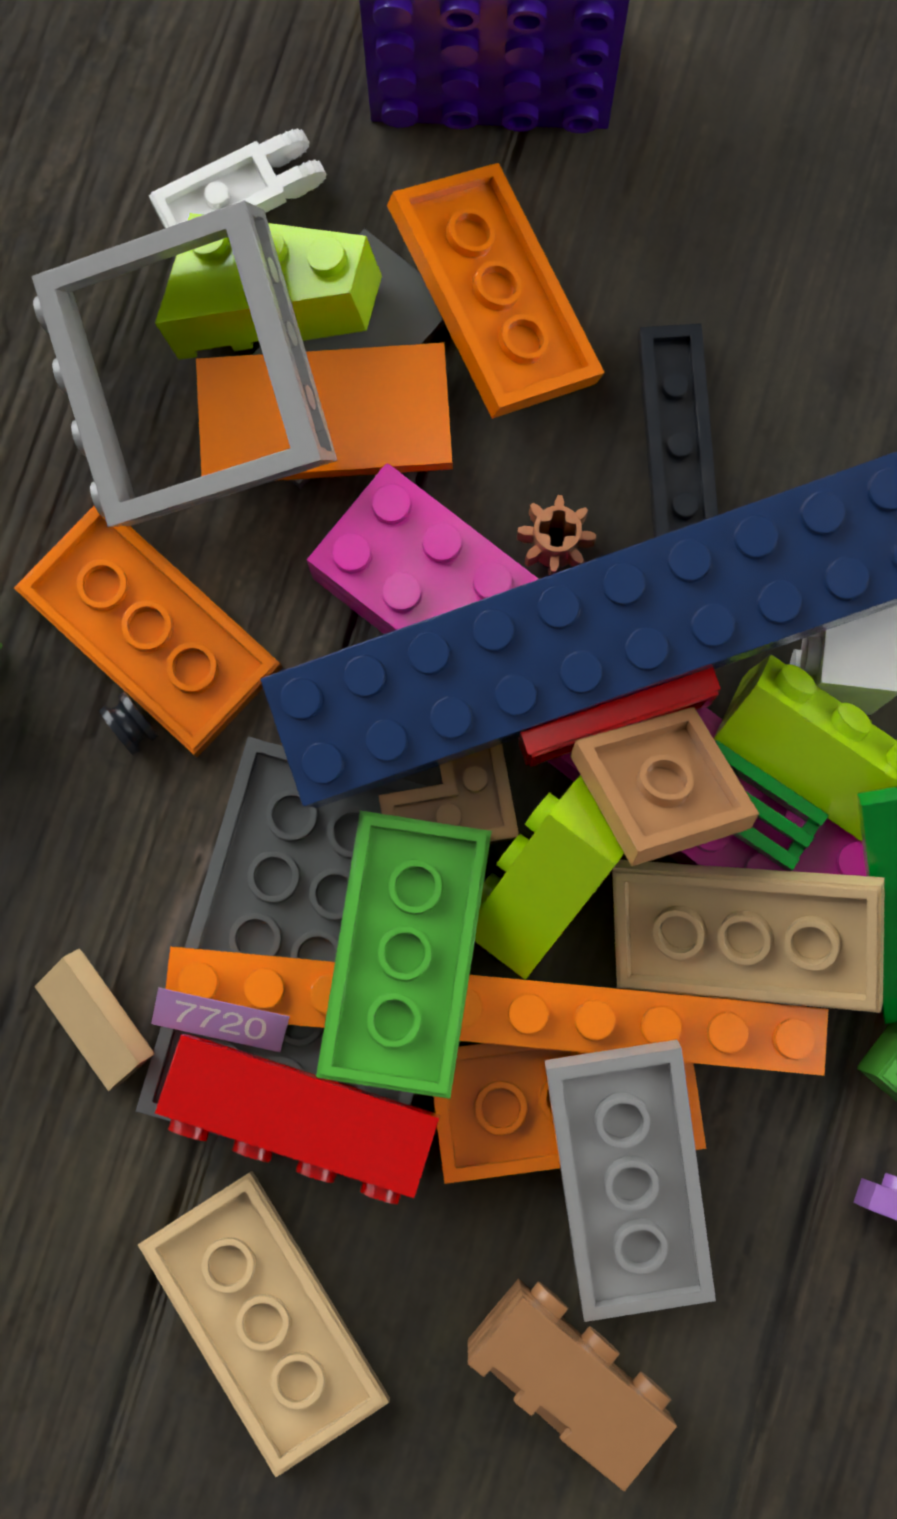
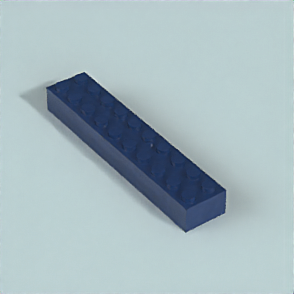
(591, 634)

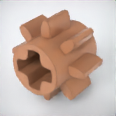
(556, 517)

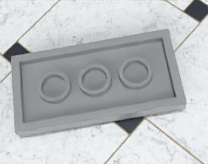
(630, 1180)

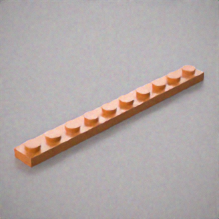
(537, 1012)

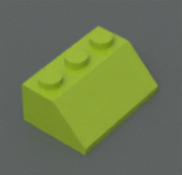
(808, 740)

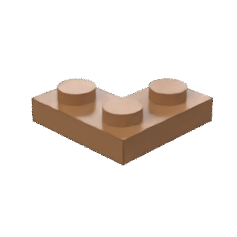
(471, 795)

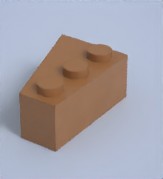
(572, 1382)

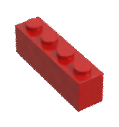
(298, 1116)

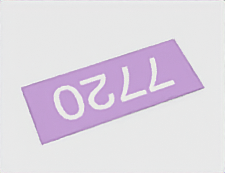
(219, 1020)

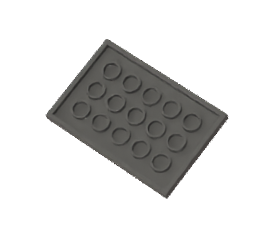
(274, 892)

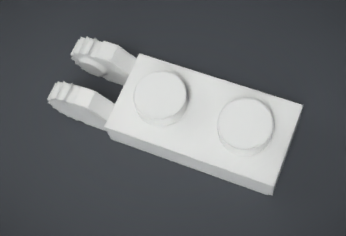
(240, 177)

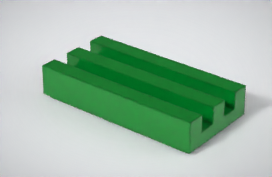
(800, 837)

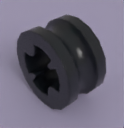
(128, 723)

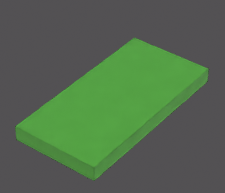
(404, 954)

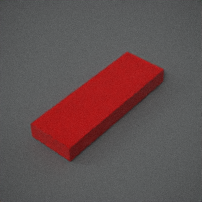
(559, 736)

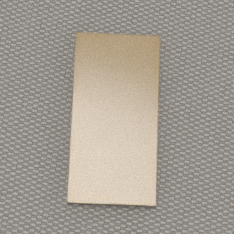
(750, 934)
(264, 1323)

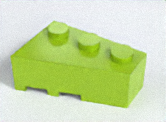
(326, 273)
(546, 878)

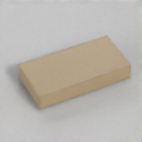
(94, 1019)

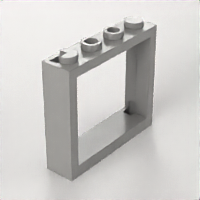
(277, 335)

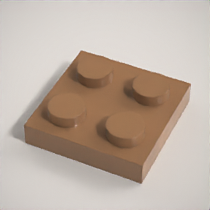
(663, 785)

